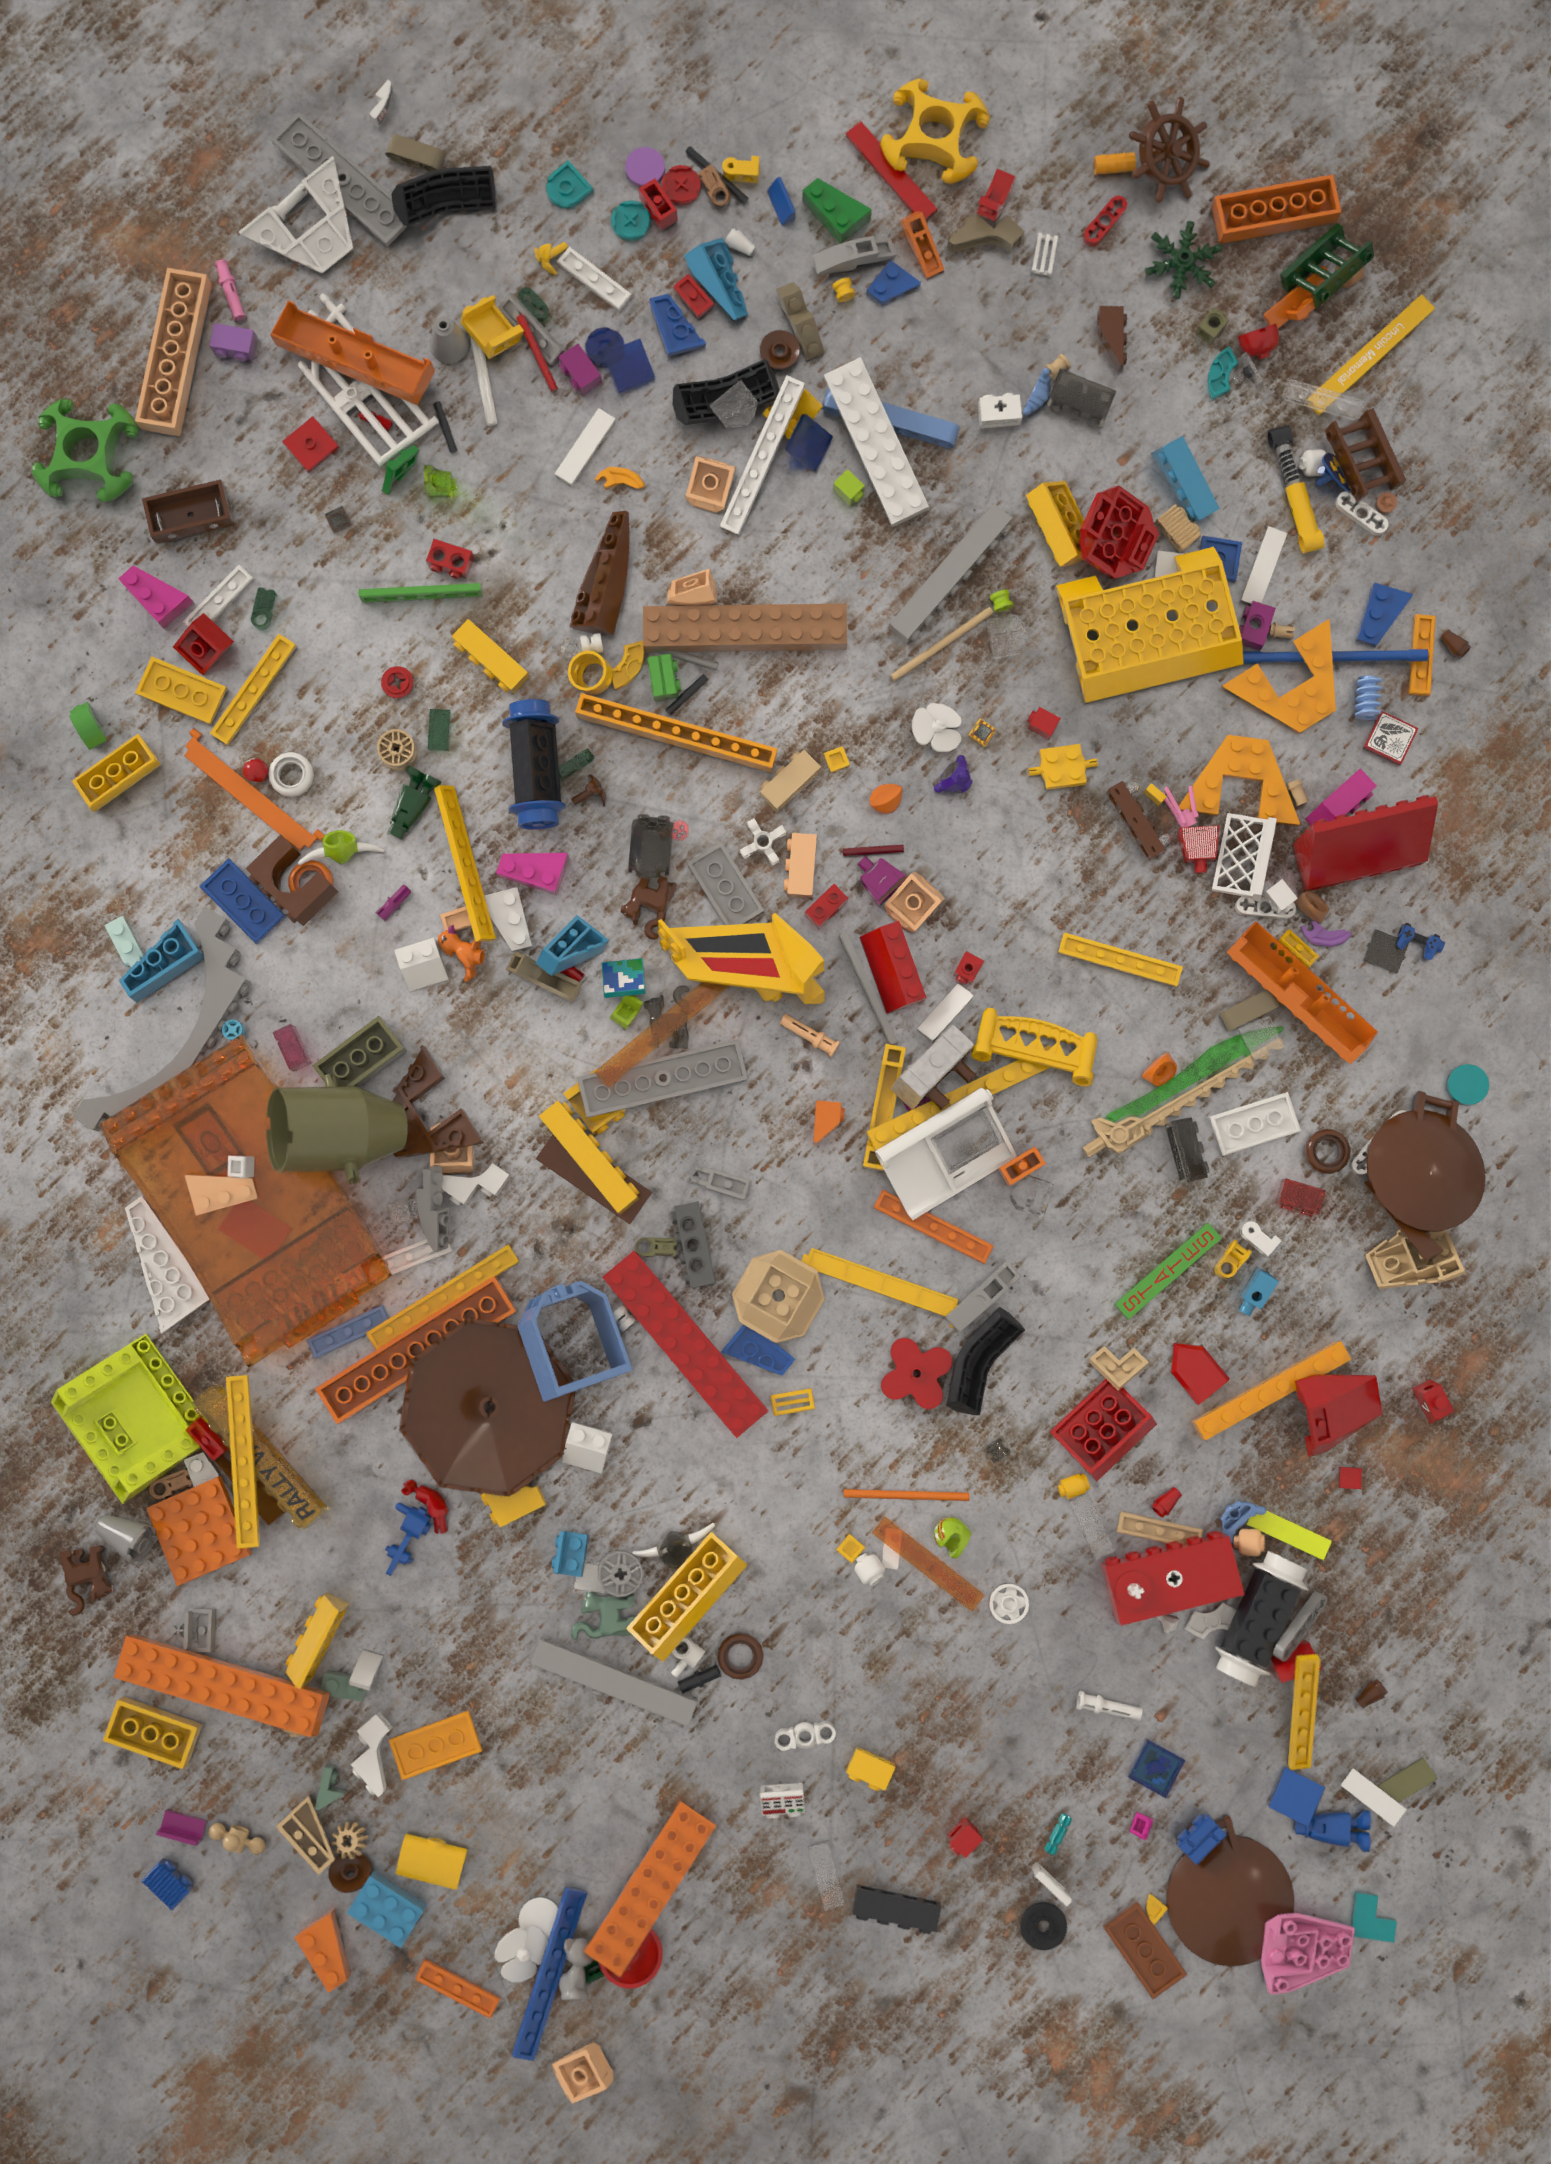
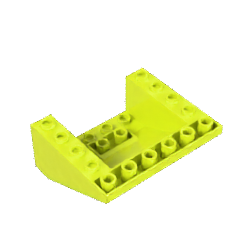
(130, 1417)

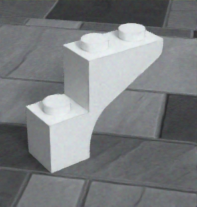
(463, 1188)
(369, 1764)

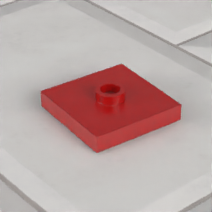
(310, 444)

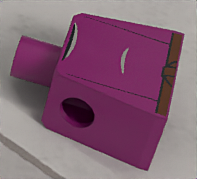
(880, 879)

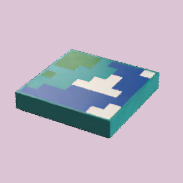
(623, 978)

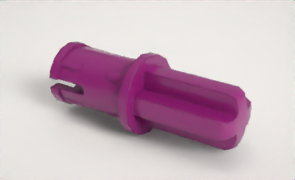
(393, 902)

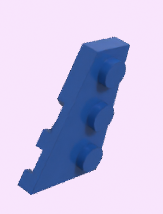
(673, 327)
(1380, 613)
(758, 1350)

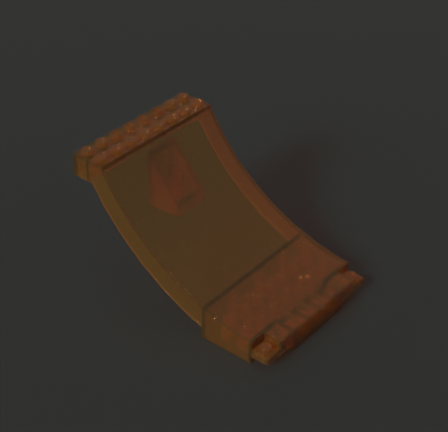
(266, 1264)

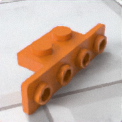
(1294, 305)

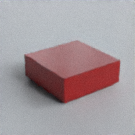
(1350, 1477)

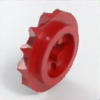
(388, 679)

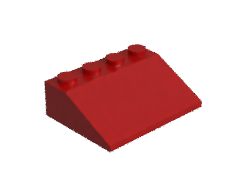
(1103, 1428)

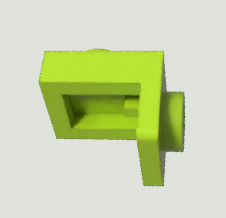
(626, 1010)

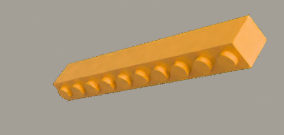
(676, 733)

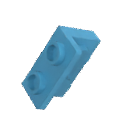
(570, 1553)

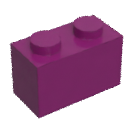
(580, 370)

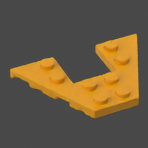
(1306, 702)
(1248, 760)

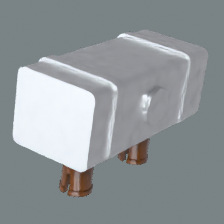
(932, 1066)

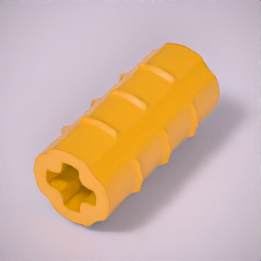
(1114, 163)

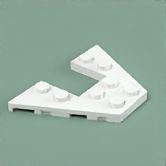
(321, 244)

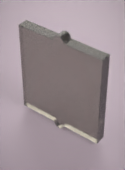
(1384, 952)

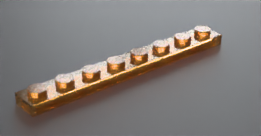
(659, 1032)

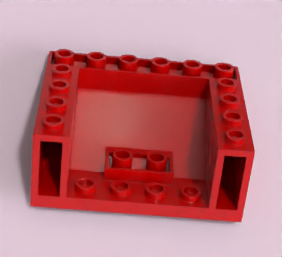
(1366, 843)

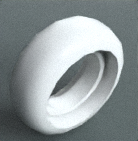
(289, 758)

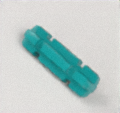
(1058, 1834)

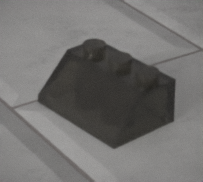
(1081, 398)
(1187, 1150)

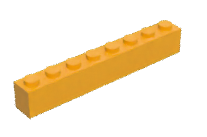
(1269, 1390)

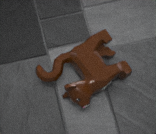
(651, 899)
(80, 1573)

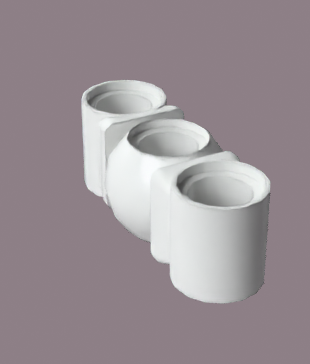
(815, 1737)

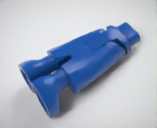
(1336, 1829)

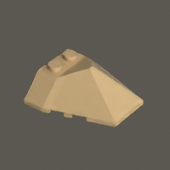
(1399, 1264)

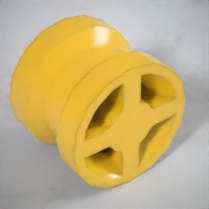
(844, 290)

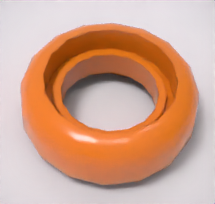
(299, 870)

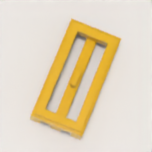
(793, 1410)

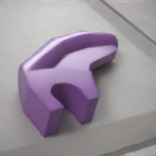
(1323, 937)

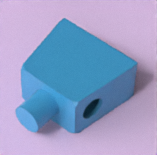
(1259, 1282)

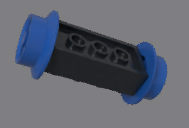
(534, 764)

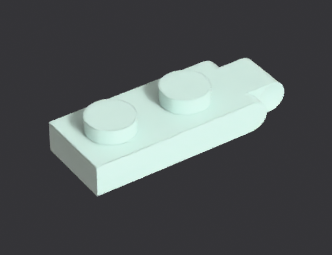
(124, 941)

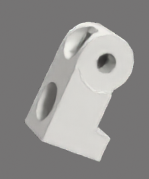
(1256, 1238)

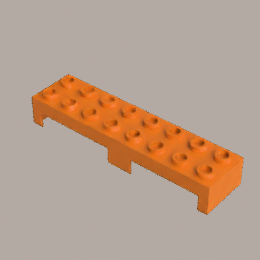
(352, 354)
(1296, 989)
(649, 1888)

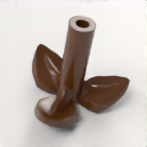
(592, 788)

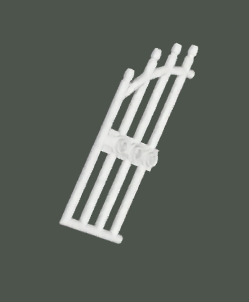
(356, 392)

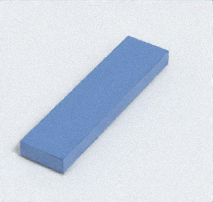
(346, 1331)

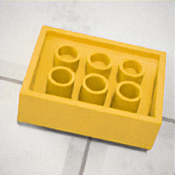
(316, 1639)

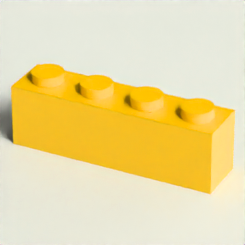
(490, 656)

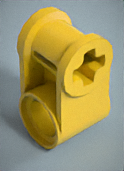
(1234, 1256)

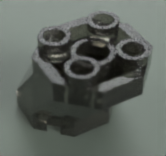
(651, 846)

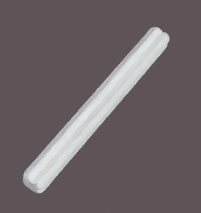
(484, 384)

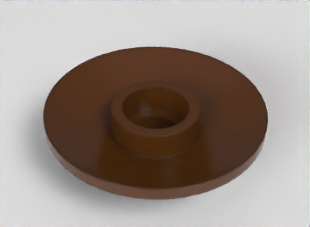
(782, 341)
(342, 1867)

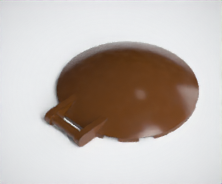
(1426, 1167)
(1228, 1899)

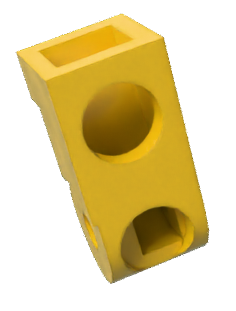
(742, 170)

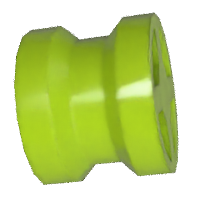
(1001, 601)

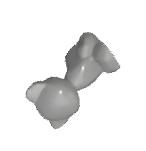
(573, 1982)

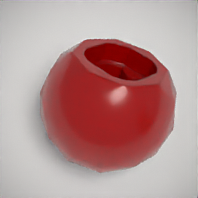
(255, 770)

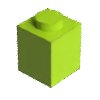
(849, 488)

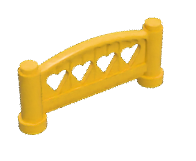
(991, 1041)

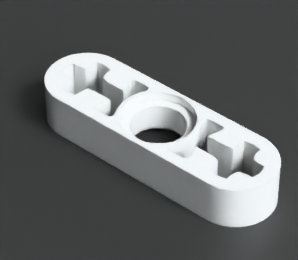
(1377, 517)
(1249, 911)

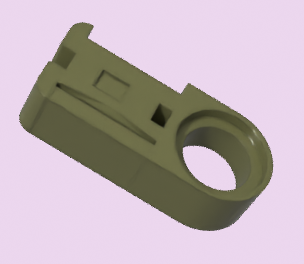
(659, 1246)

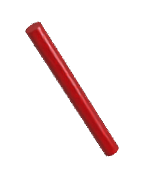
(537, 353)

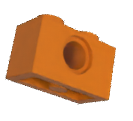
(1021, 1166)

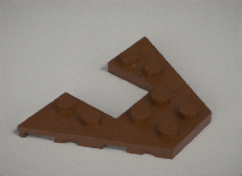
(451, 1134)

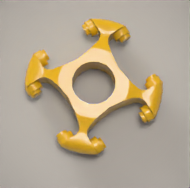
(941, 151)

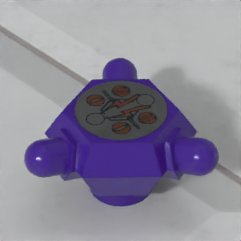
(955, 777)

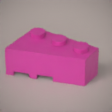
(156, 596)
(1345, 798)
(534, 870)

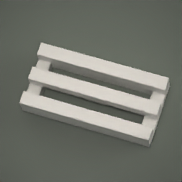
(1047, 238)

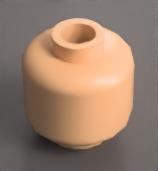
(1250, 1542)

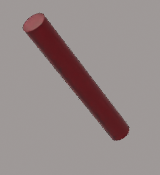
(873, 850)

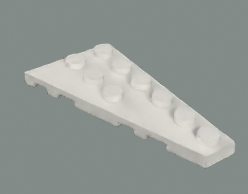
(166, 1271)

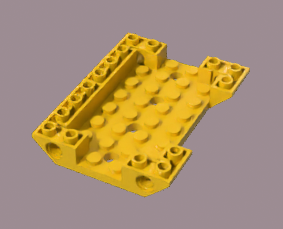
(1159, 648)

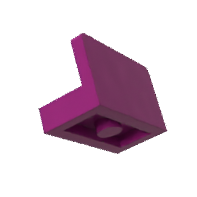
(182, 1827)

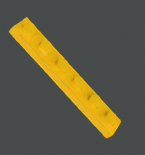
(253, 689)
(1120, 959)
(1303, 1711)

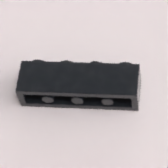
(896, 1908)

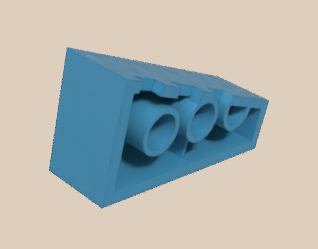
(1186, 479)

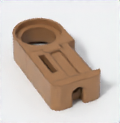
(714, 184)
(173, 1483)

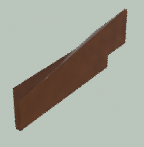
(1418, 1239)
(267, 1505)

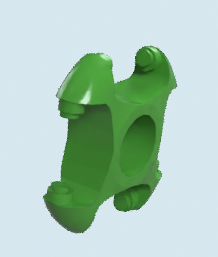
(100, 465)

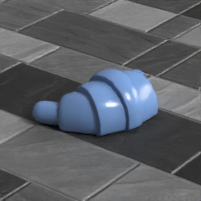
(1040, 393)
(1237, 1515)

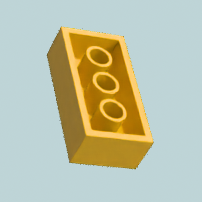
(152, 1732)

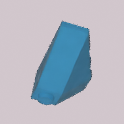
(712, 267)

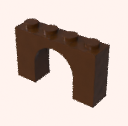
(300, 904)

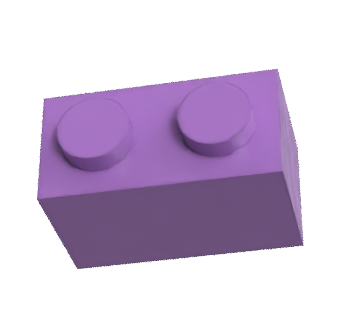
(233, 342)

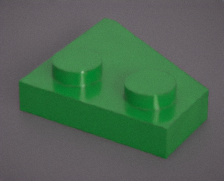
(399, 467)

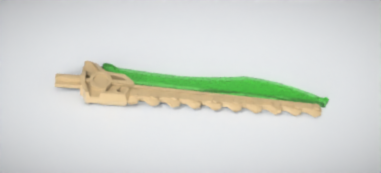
(1128, 1132)

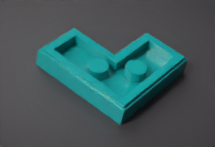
(1366, 1922)

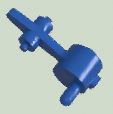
(414, 1525)

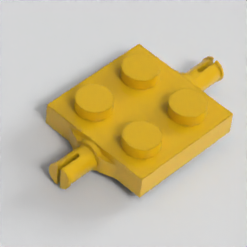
(1063, 767)

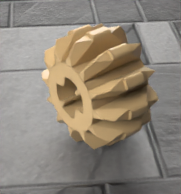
(356, 1843)

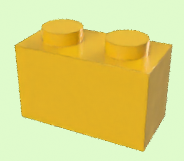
(870, 1769)

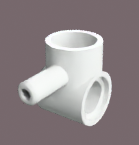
(689, 1657)

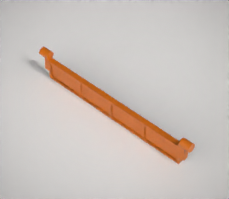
(249, 795)

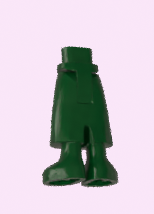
(411, 802)

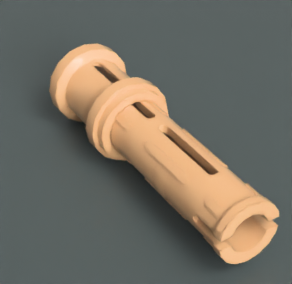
(819, 1039)

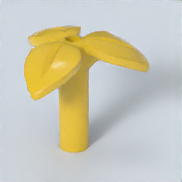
(546, 252)

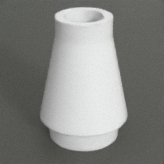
(739, 242)

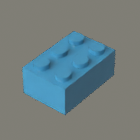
(387, 1909)

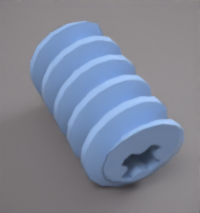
(1367, 697)

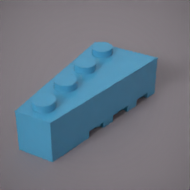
(162, 963)

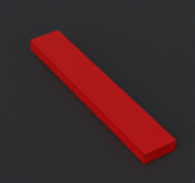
(897, 180)

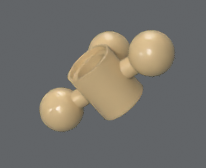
(236, 1839)

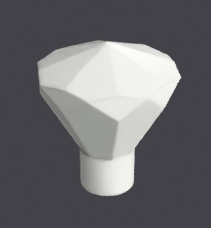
(1169, 1623)

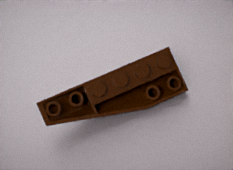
(605, 580)

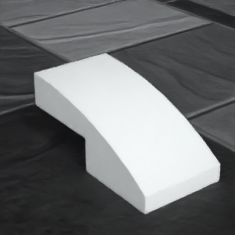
(365, 1670)

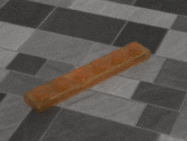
(928, 1563)

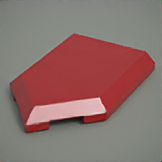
(1197, 1371)

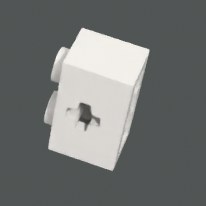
(991, 417)

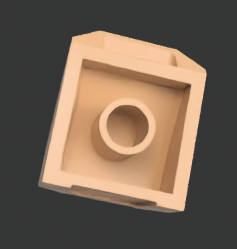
(710, 484)
(693, 590)
(913, 902)
(454, 1160)
(583, 2072)

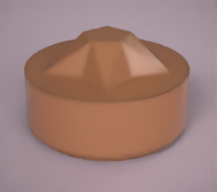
(1386, 503)

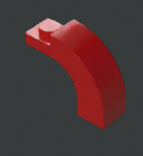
(996, 195)

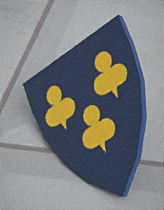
(1332, 471)

